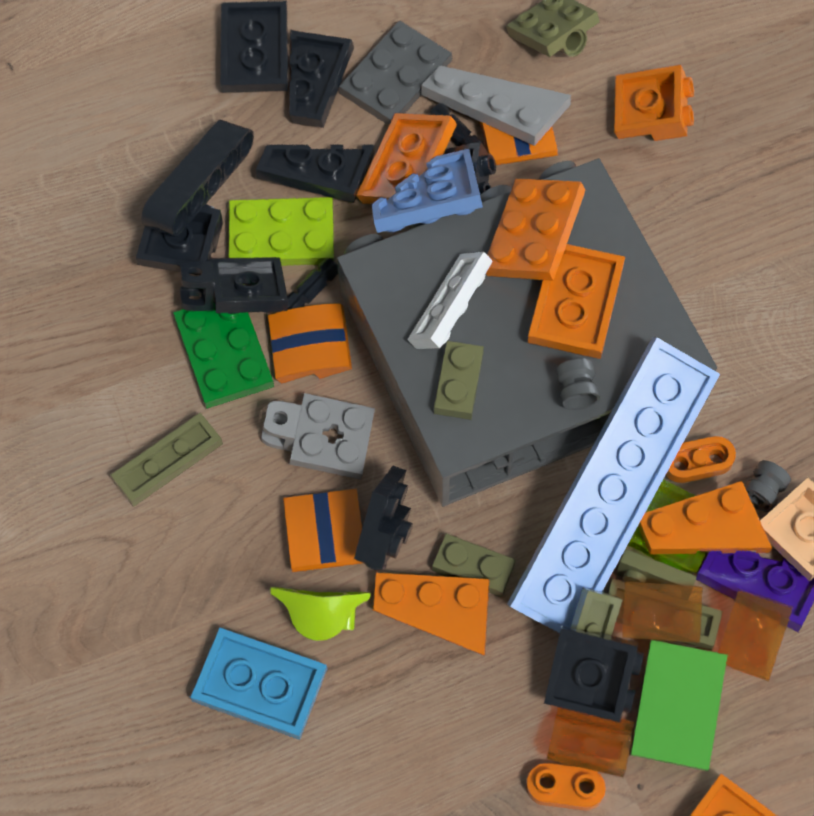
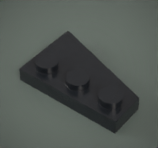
(316, 74)
(321, 171)

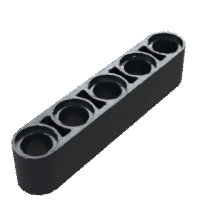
(197, 178)

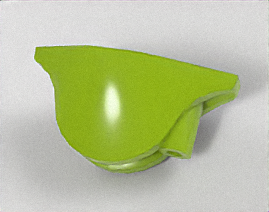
(320, 613)

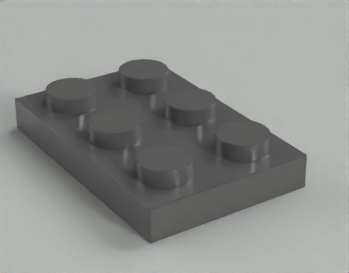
(393, 72)

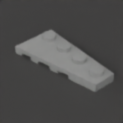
(503, 104)

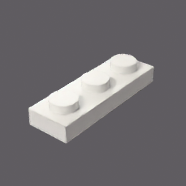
(450, 301)

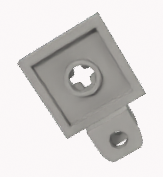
(301, 429)

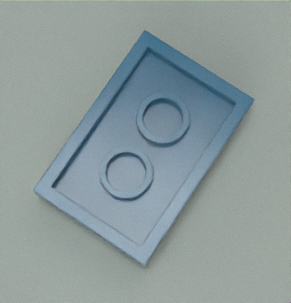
(259, 683)

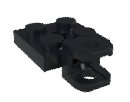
(224, 286)

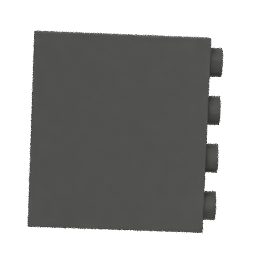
(518, 398)

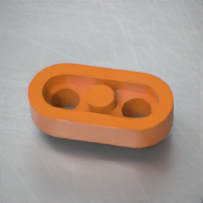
(696, 459)
(566, 787)

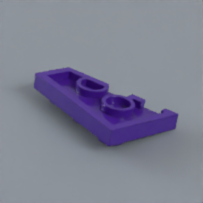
(762, 577)

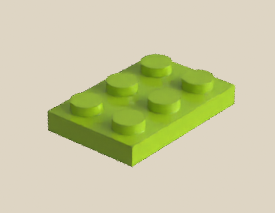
(289, 228)

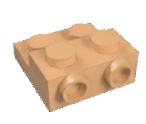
(792, 528)

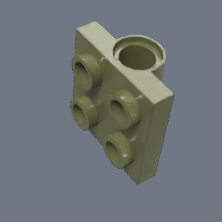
(554, 27)

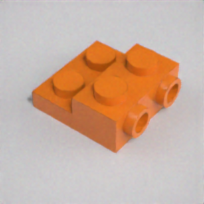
(653, 103)

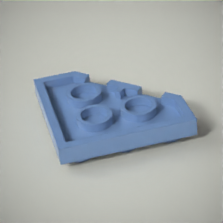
(440, 191)

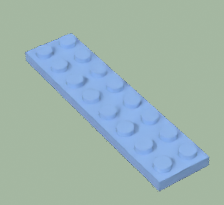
(614, 484)

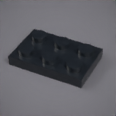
(254, 46)

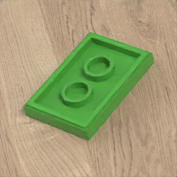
(679, 705)

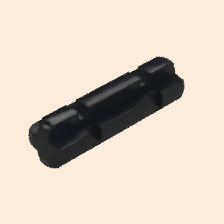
(461, 134)
(313, 284)

